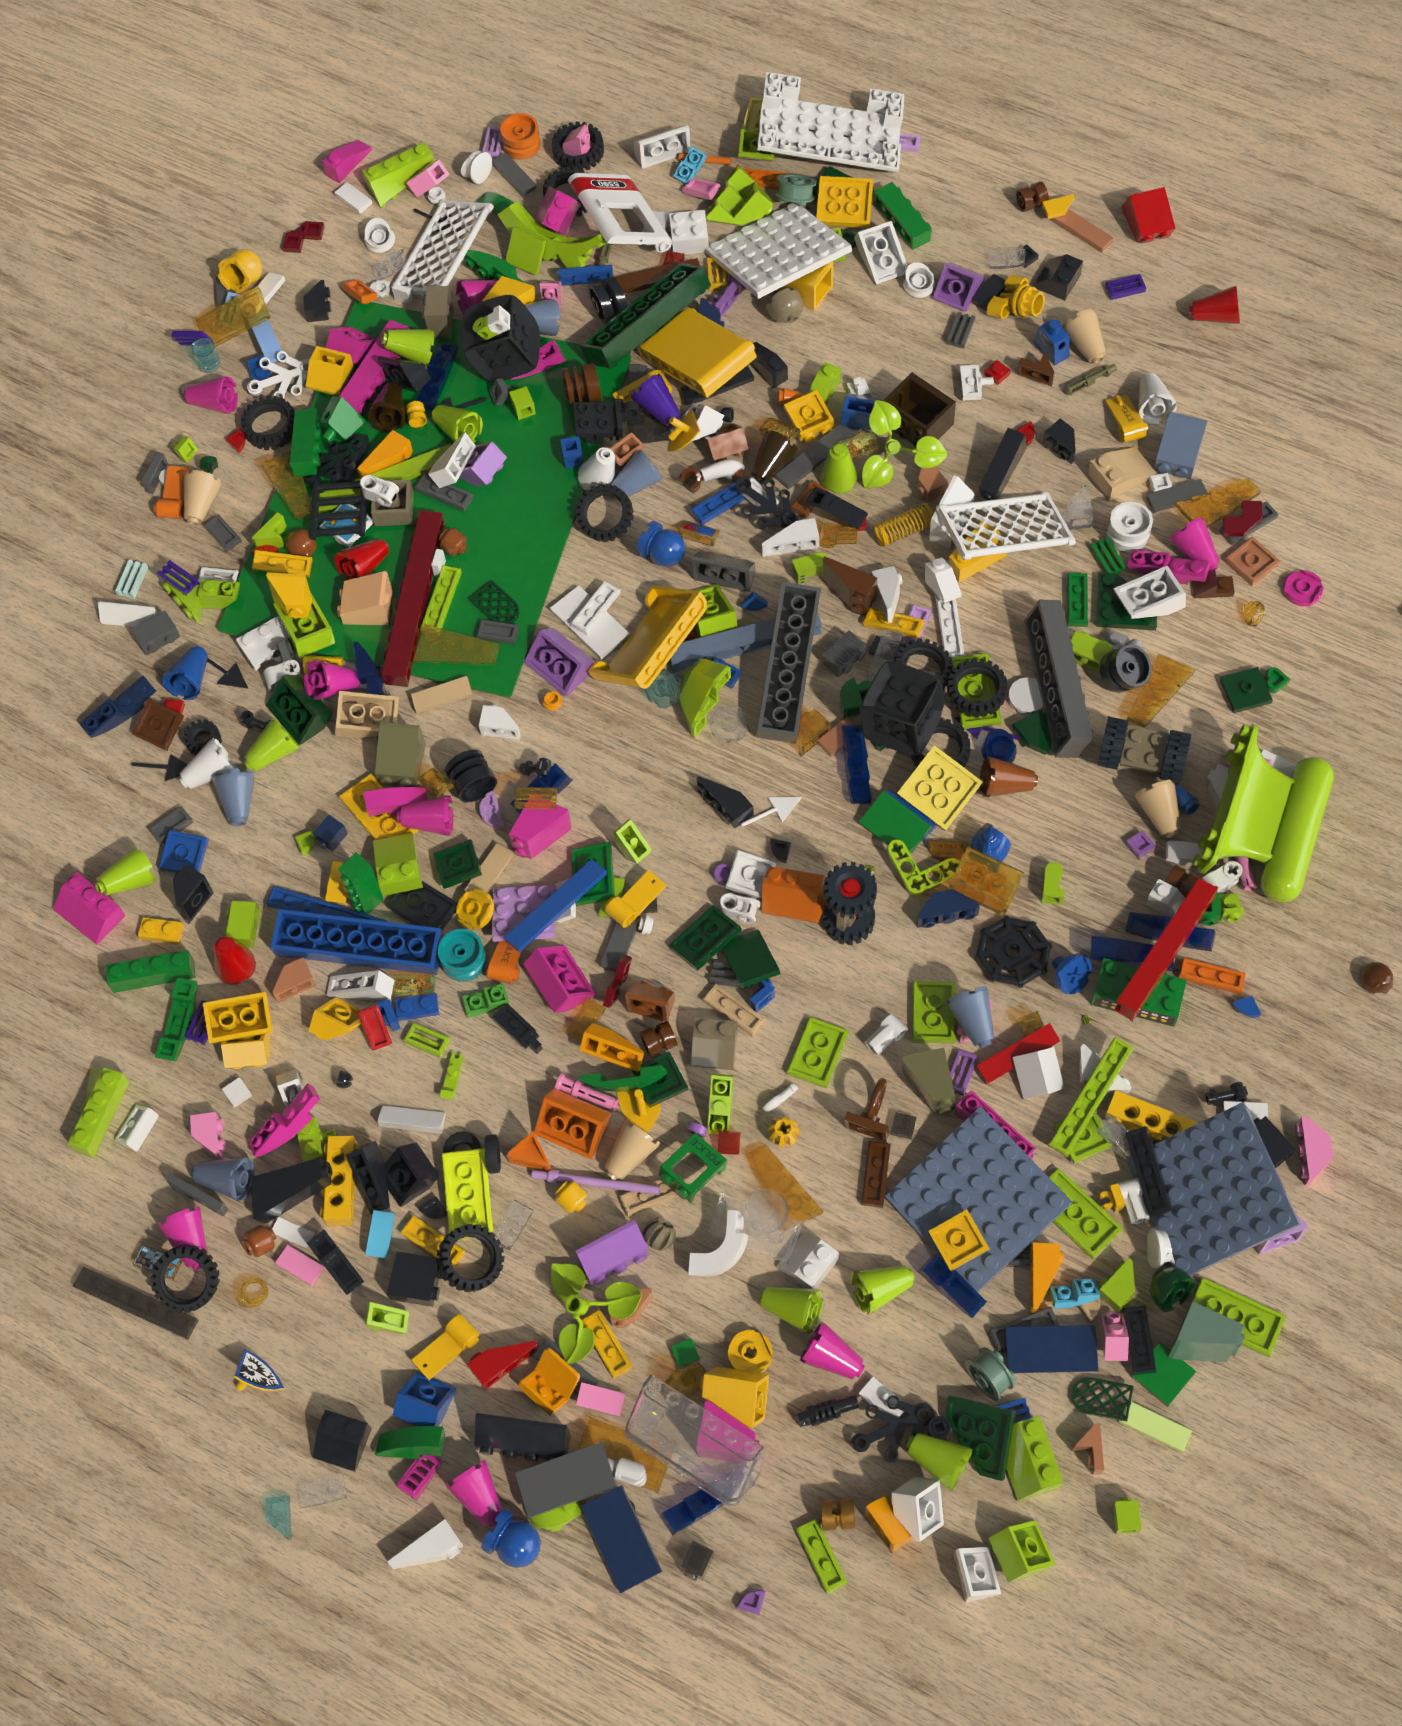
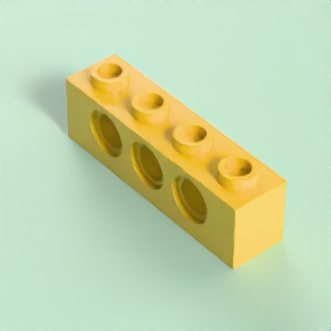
(1145, 1111)
(344, 1212)

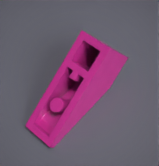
(344, 160)

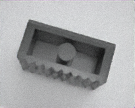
(844, 654)

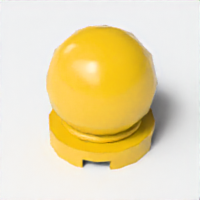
(240, 270)

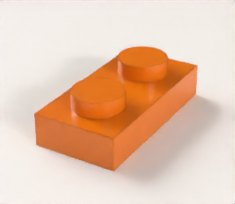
(360, 291)

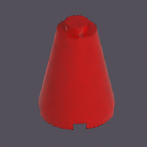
(1218, 307)
(361, 559)
(233, 961)

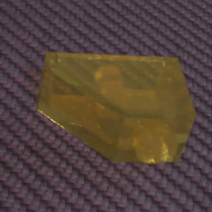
(811, 729)
(687, 1379)

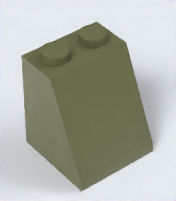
(399, 754)
(931, 1079)

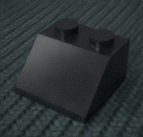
(1059, 276)
(406, 373)
(190, 892)
(409, 1173)
(340, 1440)

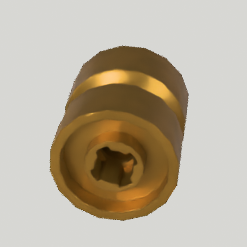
(846, 1515)

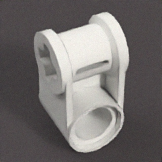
(380, 491)
(274, 673)
(1222, 878)
(740, 908)

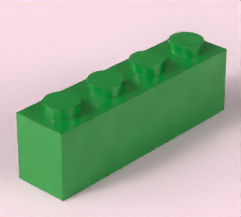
(903, 215)
(306, 442)
(360, 884)
(150, 971)

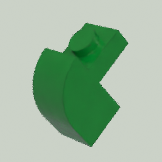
(852, 696)

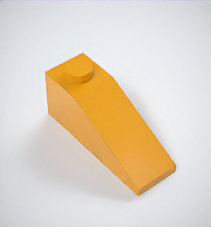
(389, 452)
(611, 1047)
(1044, 1266)

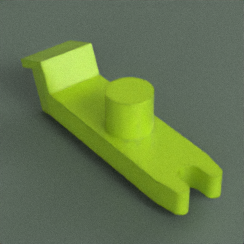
(452, 1077)

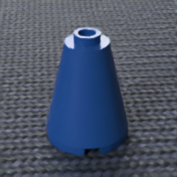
(186, 674)

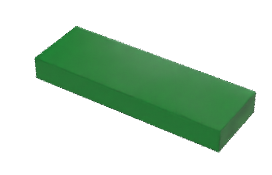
(1077, 599)

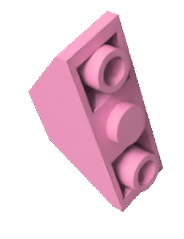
(1314, 1149)

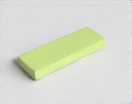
(1157, 1427)

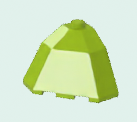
(740, 200)
(700, 692)

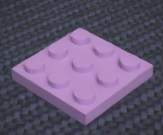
(514, 905)

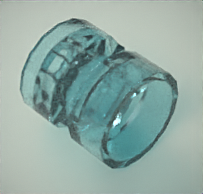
(206, 355)

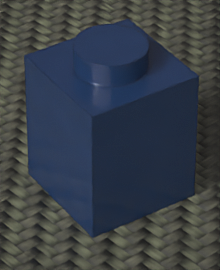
(330, 833)

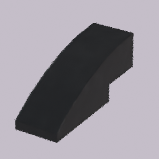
(335, 1262)

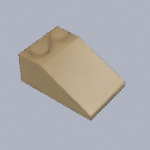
(1120, 471)
(361, 714)

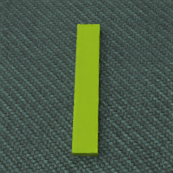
(1091, 1096)

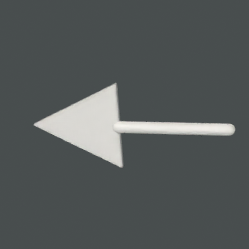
(781, 805)

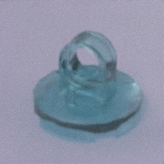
(664, 689)

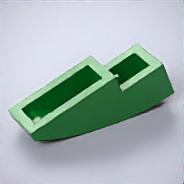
(411, 1442)

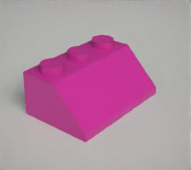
(87, 909)
(558, 978)

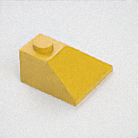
(291, 593)
(334, 1019)

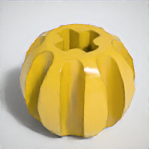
(777, 1135)

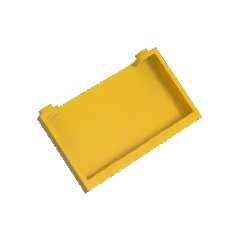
(697, 351)
(655, 639)

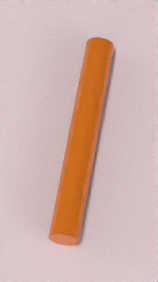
(710, 159)

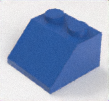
(423, 1401)

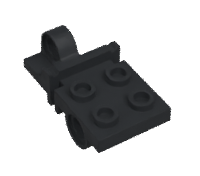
(602, 420)

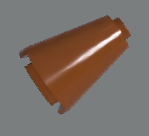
(1005, 778)

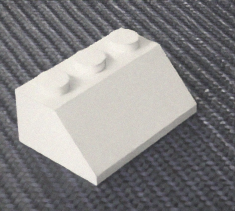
(662, 146)
(955, 494)

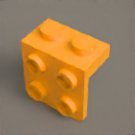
(550, 1382)

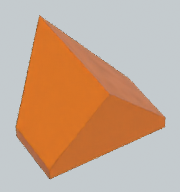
(529, 1154)

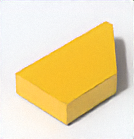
(1058, 206)

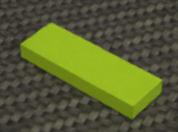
(821, 1555)

